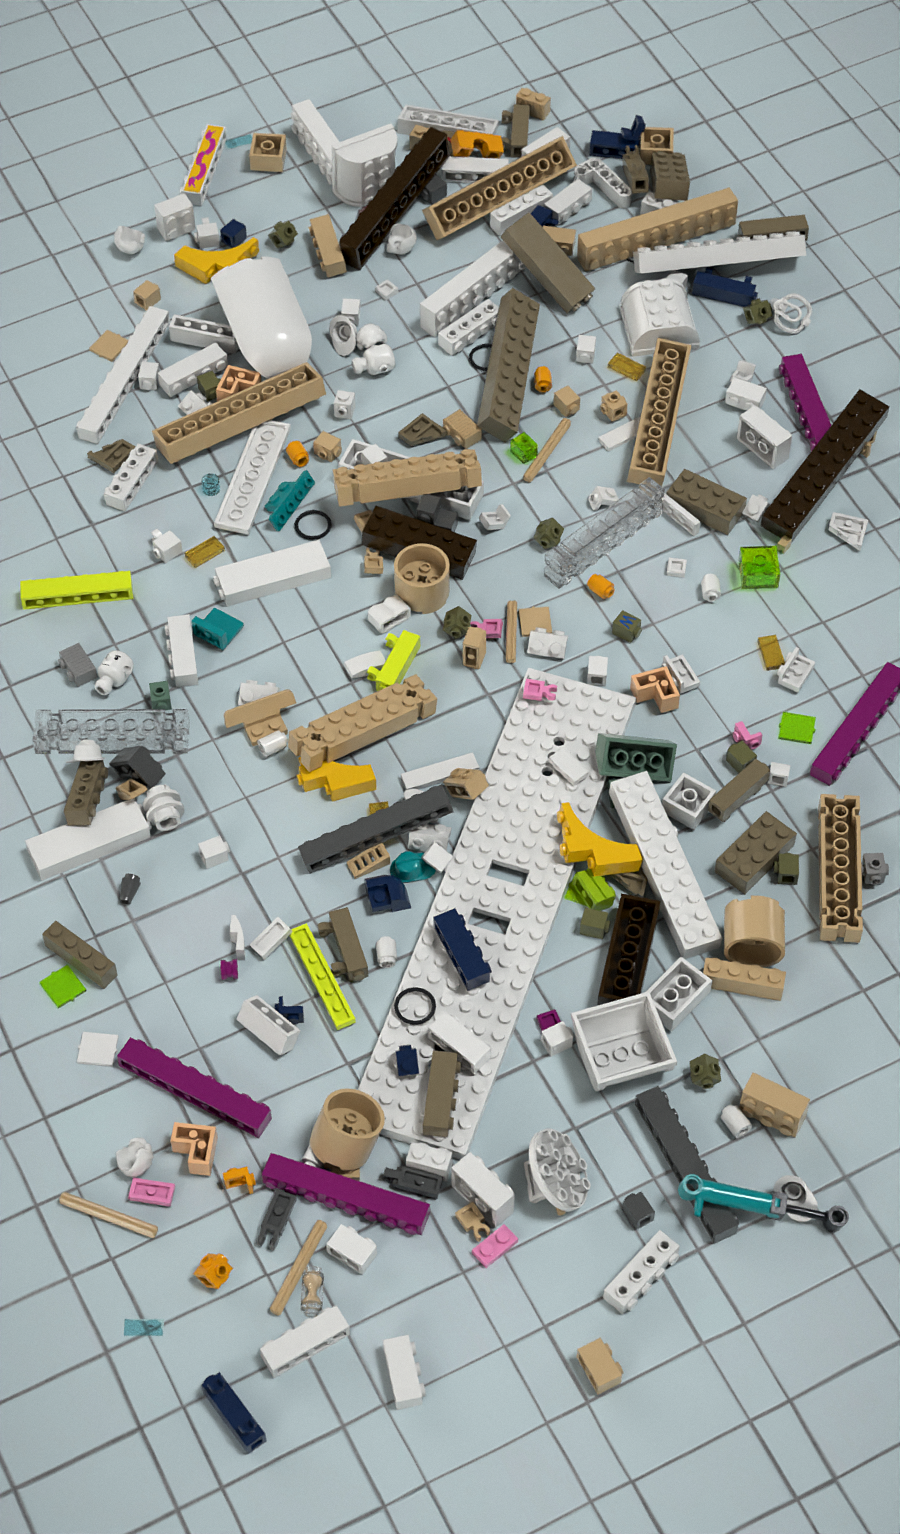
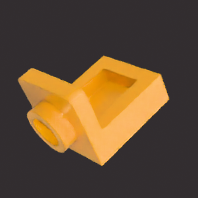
(236, 1177)

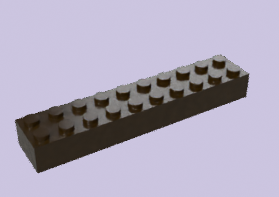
(394, 198)
(825, 465)

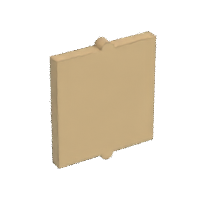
(109, 345)
(534, 617)

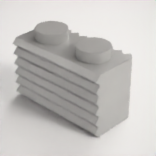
(77, 664)

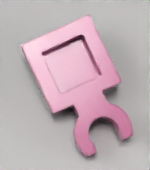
(492, 626)
(536, 690)

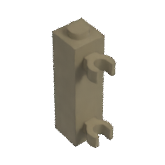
(520, 129)
(635, 171)
(739, 790)
(348, 944)

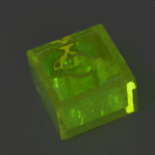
(759, 567)

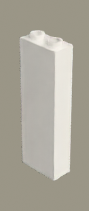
(272, 573)
(79, 844)

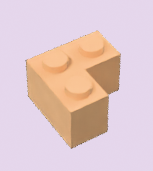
(236, 380)
(656, 685)
(198, 1142)

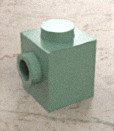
(160, 695)

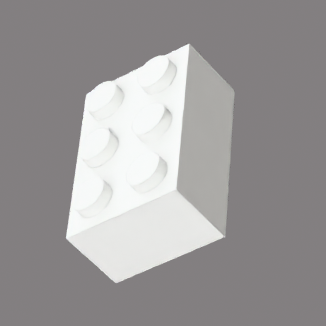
(764, 436)
(679, 992)
(484, 1188)

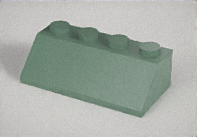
(633, 755)

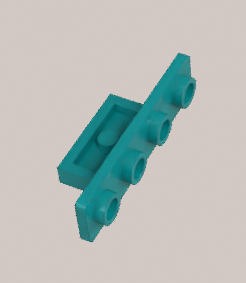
(287, 499)

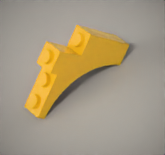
(206, 264)
(338, 779)
(601, 854)

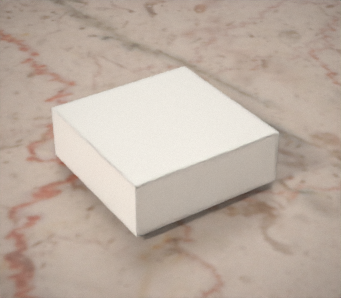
(386, 290)
(676, 567)

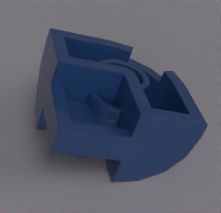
(387, 893)

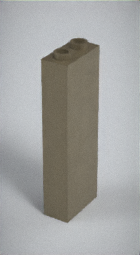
(548, 263)

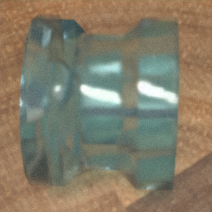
(210, 484)

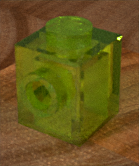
(524, 448)

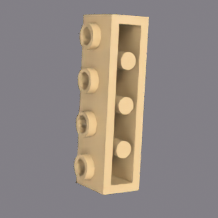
(328, 246)
(745, 979)

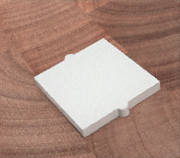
(97, 1049)

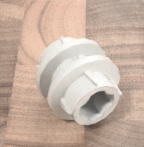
(163, 807)

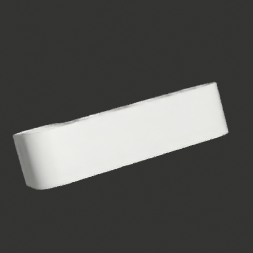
(605, 179)

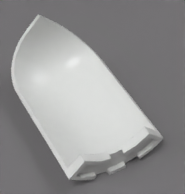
(264, 315)

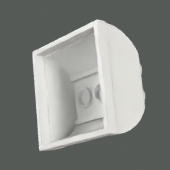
(363, 165)
(657, 311)
(622, 1041)

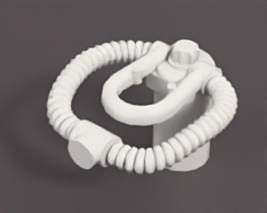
(779, 307)

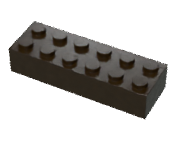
(393, 532)
(629, 948)

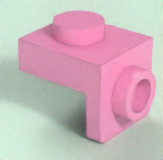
(741, 733)

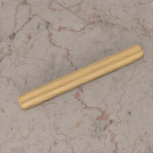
(547, 450)
(108, 1214)
(298, 1267)

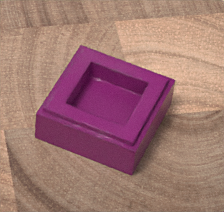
(548, 1019)

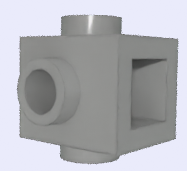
(874, 868)

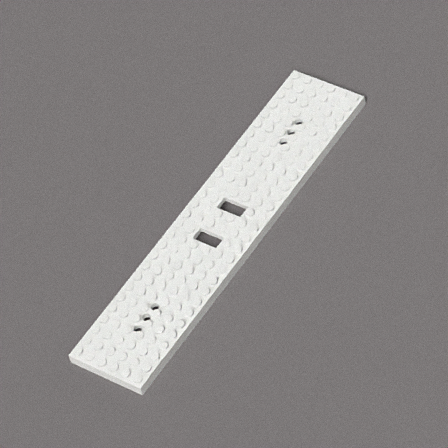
(514, 828)

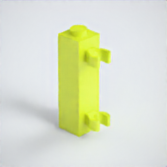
(398, 661)

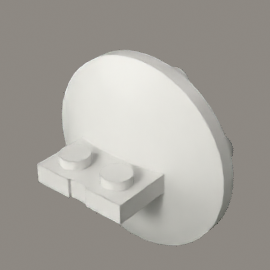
(555, 1171)

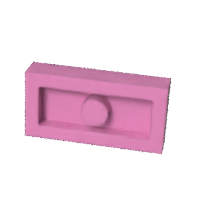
(151, 1192)
(495, 1246)

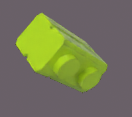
(594, 890)

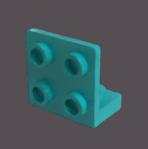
(217, 628)

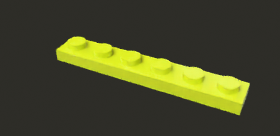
(322, 977)

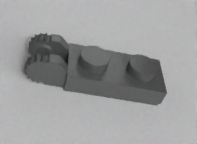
(276, 1217)

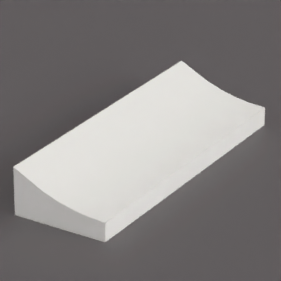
(443, 120)

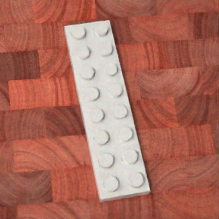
(252, 477)

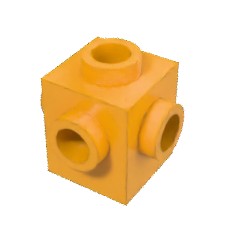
(213, 1270)

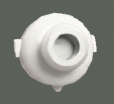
(375, 360)
(113, 671)

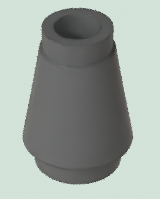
(129, 887)

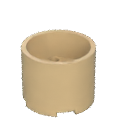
(422, 577)
(754, 931)
(347, 1129)

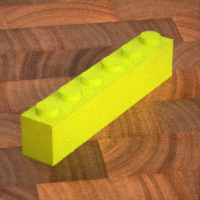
(76, 590)

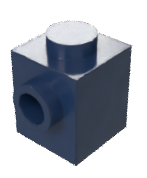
(233, 233)

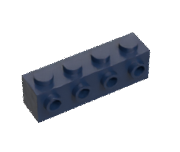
(461, 949)

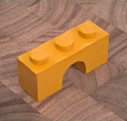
(465, 142)

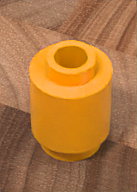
(542, 379)
(297, 453)
(601, 586)

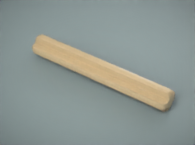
(511, 631)

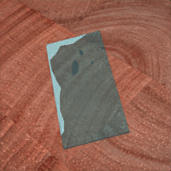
(239, 141)
(143, 1327)

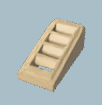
(130, 789)
(372, 866)

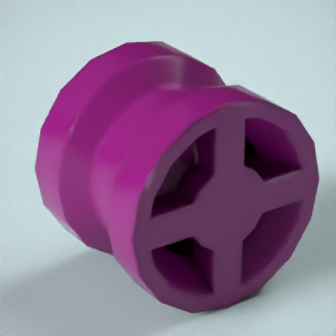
(229, 969)

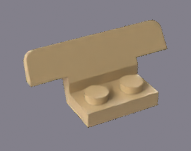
(261, 716)

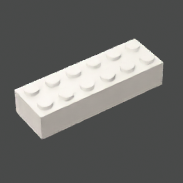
(314, 135)

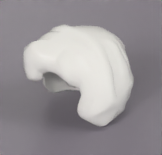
(129, 239)
(401, 239)
(369, 336)
(135, 1158)

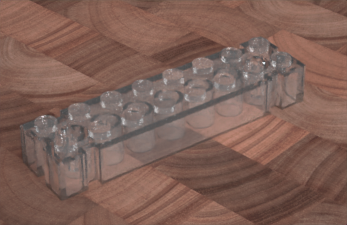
(604, 533)
(112, 730)

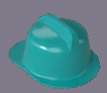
(411, 867)

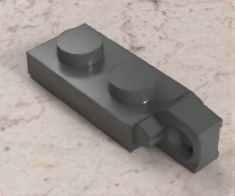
(414, 1180)

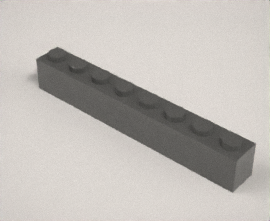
(375, 828)
(683, 1158)

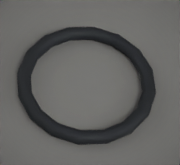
(471, 356)
(313, 512)
(417, 1021)

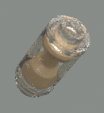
(312, 1281)

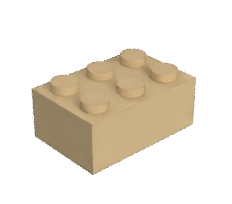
(774, 1105)

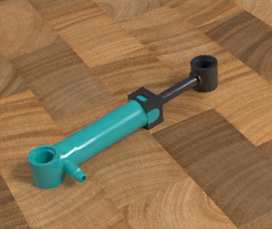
(771, 1205)

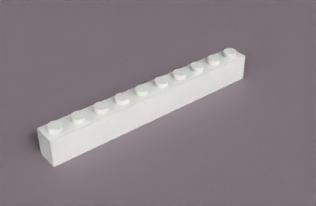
(123, 375)

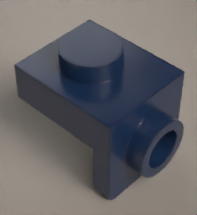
(637, 128)
(294, 1014)
(407, 1060)

